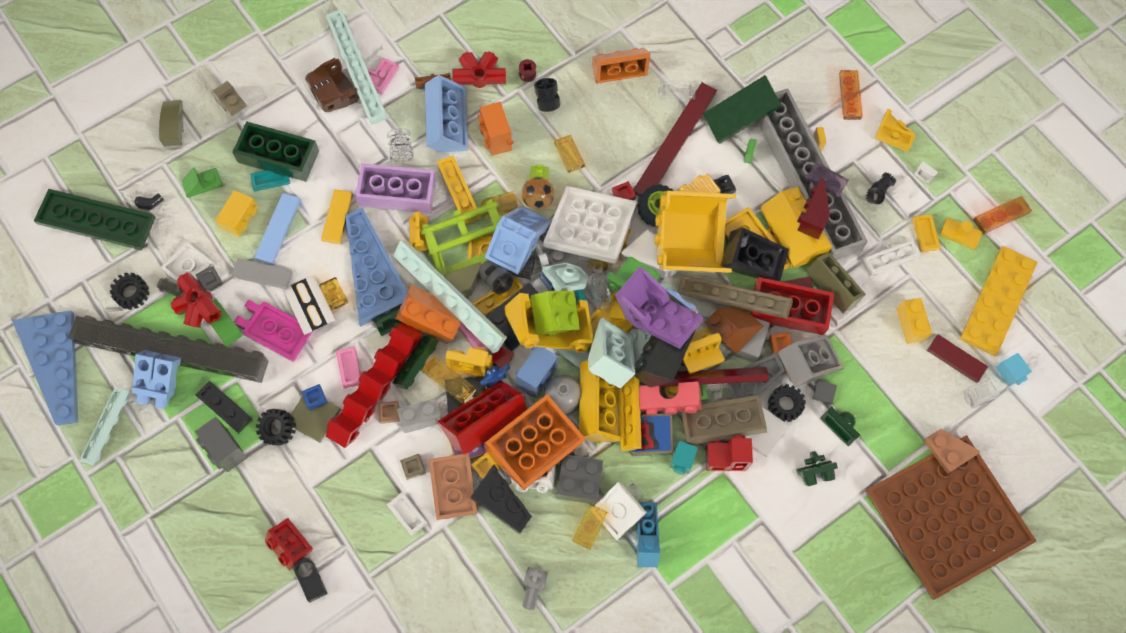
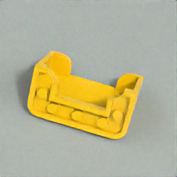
(521, 319)

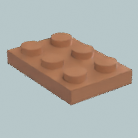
(452, 486)

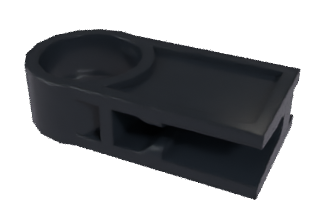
(312, 584)

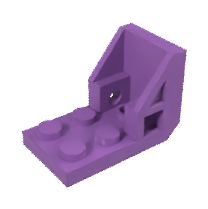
(651, 310)

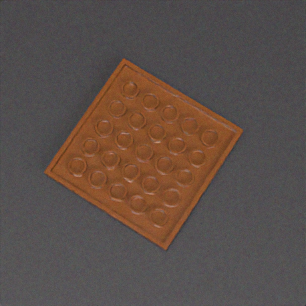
(950, 521)

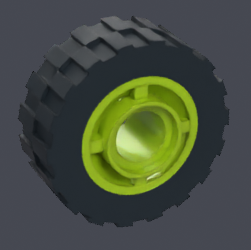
(646, 203)

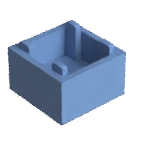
(536, 371)

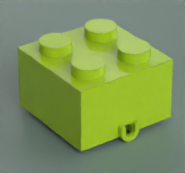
(555, 312)

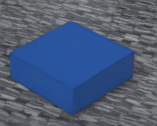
(314, 397)

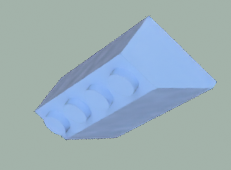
(446, 115)

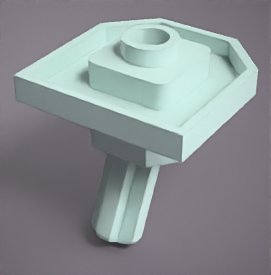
(566, 276)

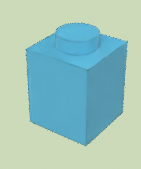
(1014, 370)

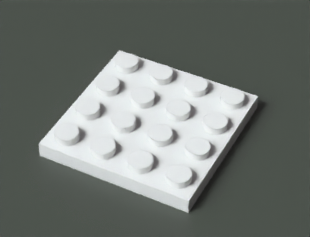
(590, 224)

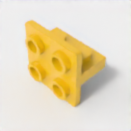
(703, 351)

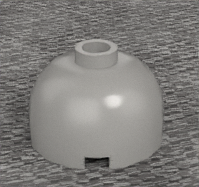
(564, 392)

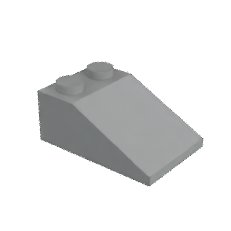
(810, 360)

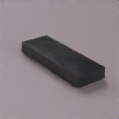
(224, 407)

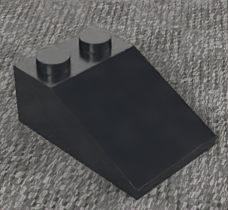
(754, 255)

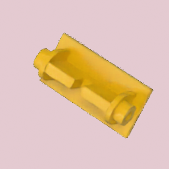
(417, 240)

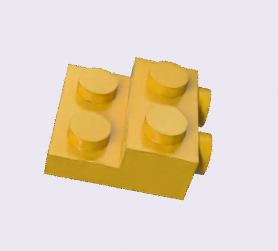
(475, 363)

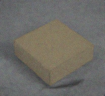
(412, 466)

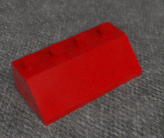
(482, 416)

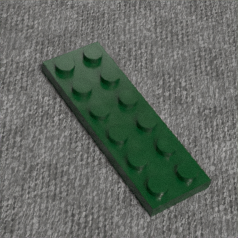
(94, 219)

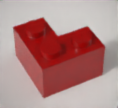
(730, 456)

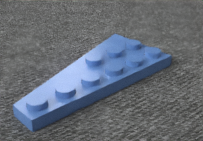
(374, 276)
(52, 361)

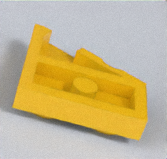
(895, 132)

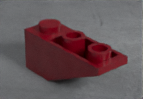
(817, 212)

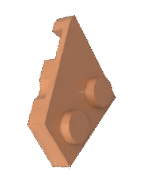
(949, 450)

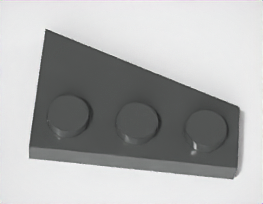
(747, 389)

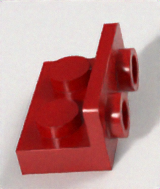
(287, 543)

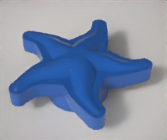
(494, 375)

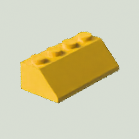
(782, 216)
(596, 396)

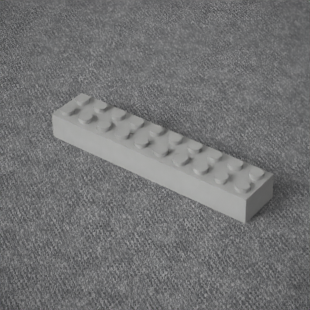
(796, 154)

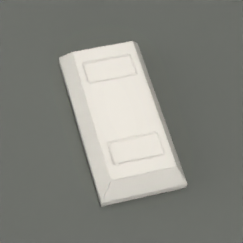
(406, 513)

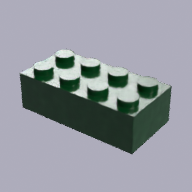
(276, 151)

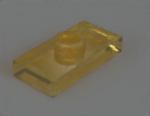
(590, 526)

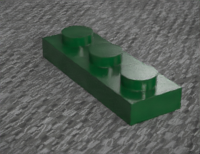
(415, 362)

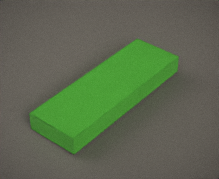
(226, 327)

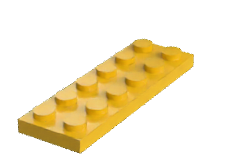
(998, 301)

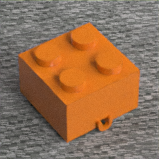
(495, 128)

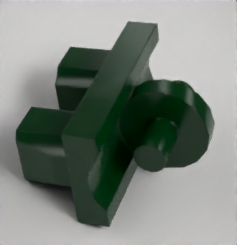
(825, 468)

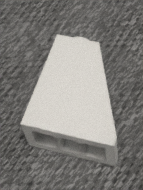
(645, 251)

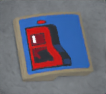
(655, 435)

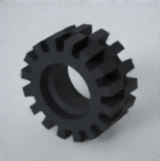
(122, 284)
(791, 392)
(265, 427)

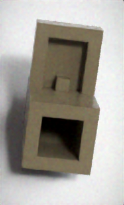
(228, 98)

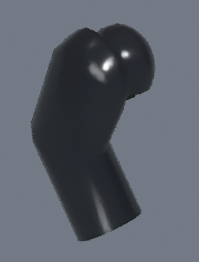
(147, 203)

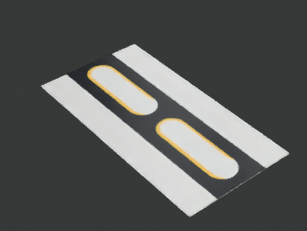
(309, 304)

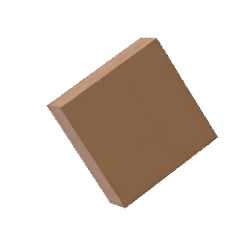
(388, 412)

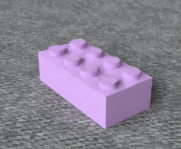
(396, 188)

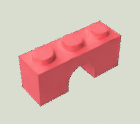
(686, 400)

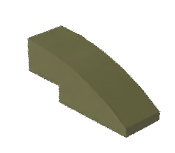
(171, 123)

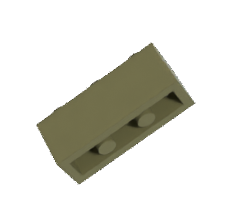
(834, 279)

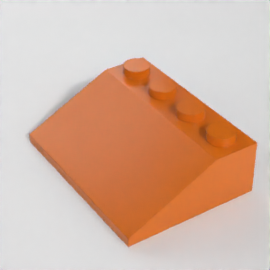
(534, 442)

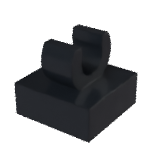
(725, 185)

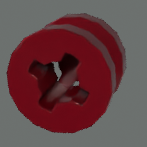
(527, 75)

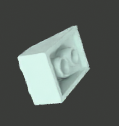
(612, 354)

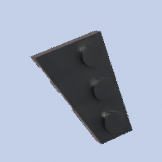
(500, 501)

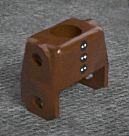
(331, 86)

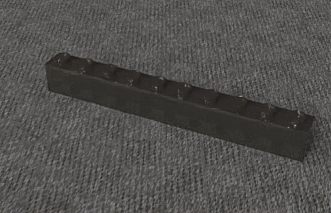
(193, 354)

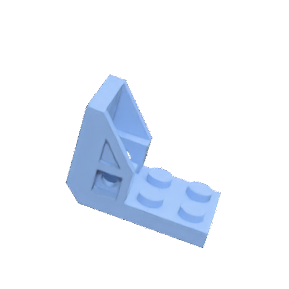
(516, 238)

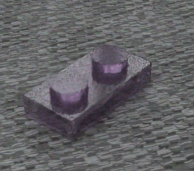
(833, 181)

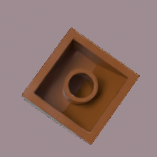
(734, 326)

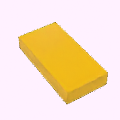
(926, 233)

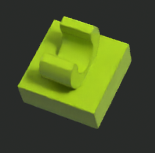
(539, 171)

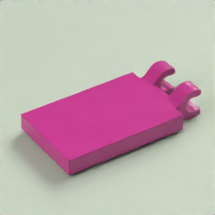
(273, 329)

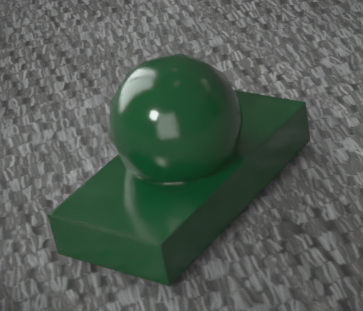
(841, 425)

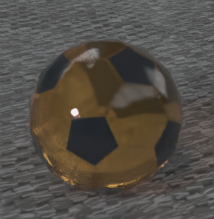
(538, 193)

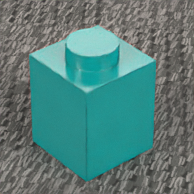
(683, 458)

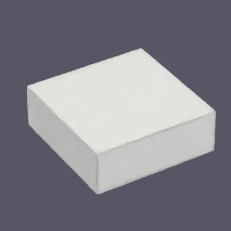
(925, 173)

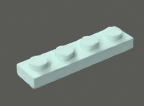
(102, 430)

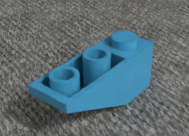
(648, 537)

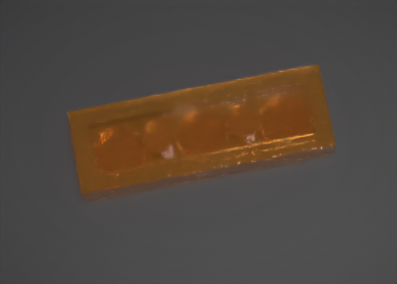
(850, 95)
(1002, 215)

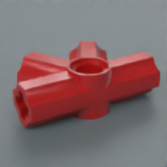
(483, 68)
(194, 302)

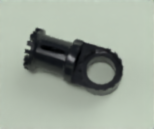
(880, 188)

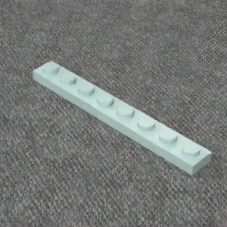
(356, 67)
(449, 296)

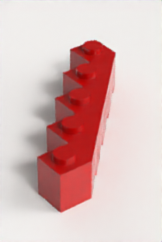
(373, 385)

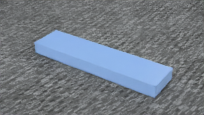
(277, 228)

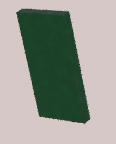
(742, 109)

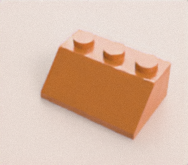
(620, 65)
(428, 315)

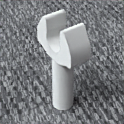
(542, 258)

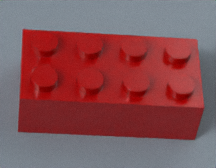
(809, 309)

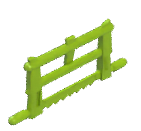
(434, 249)

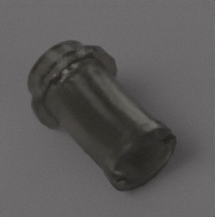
(169, 287)

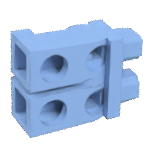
(155, 377)

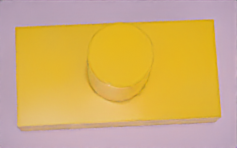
(961, 233)

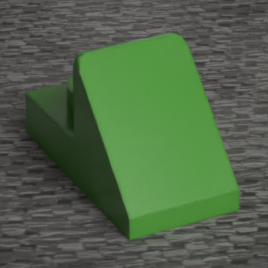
(197, 183)

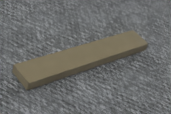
(735, 296)

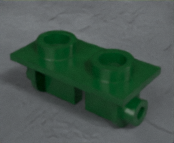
(387, 322)

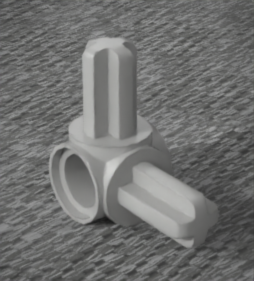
(534, 582)

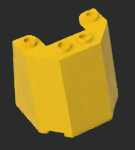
(691, 231)

